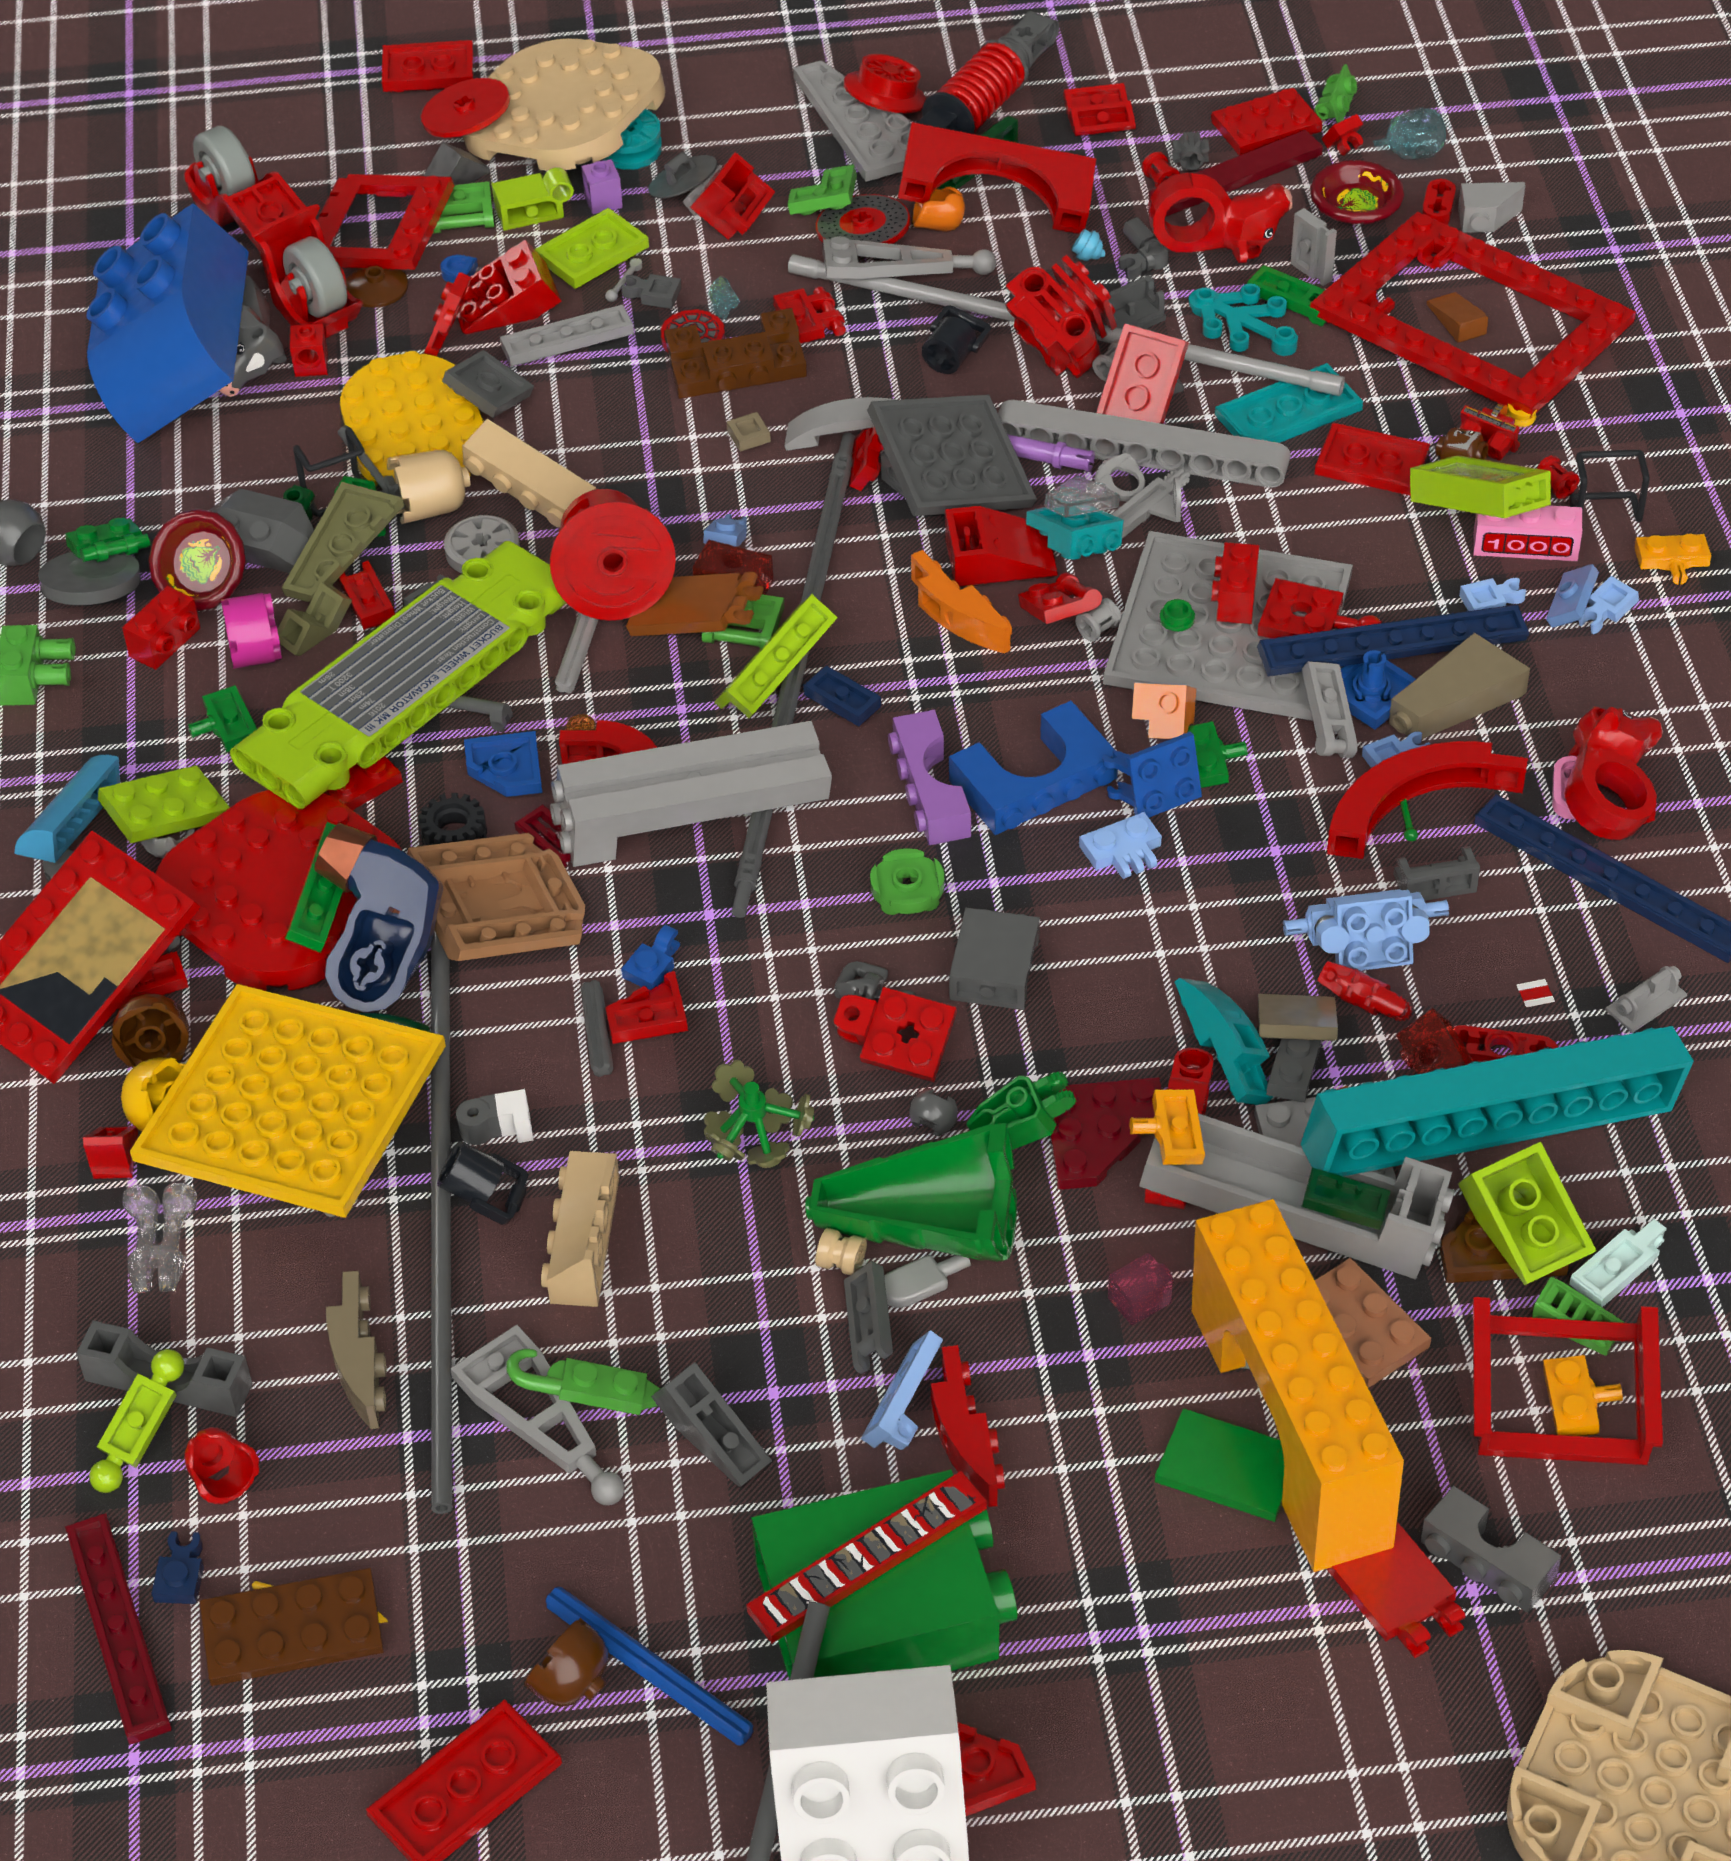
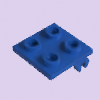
(1159, 775)

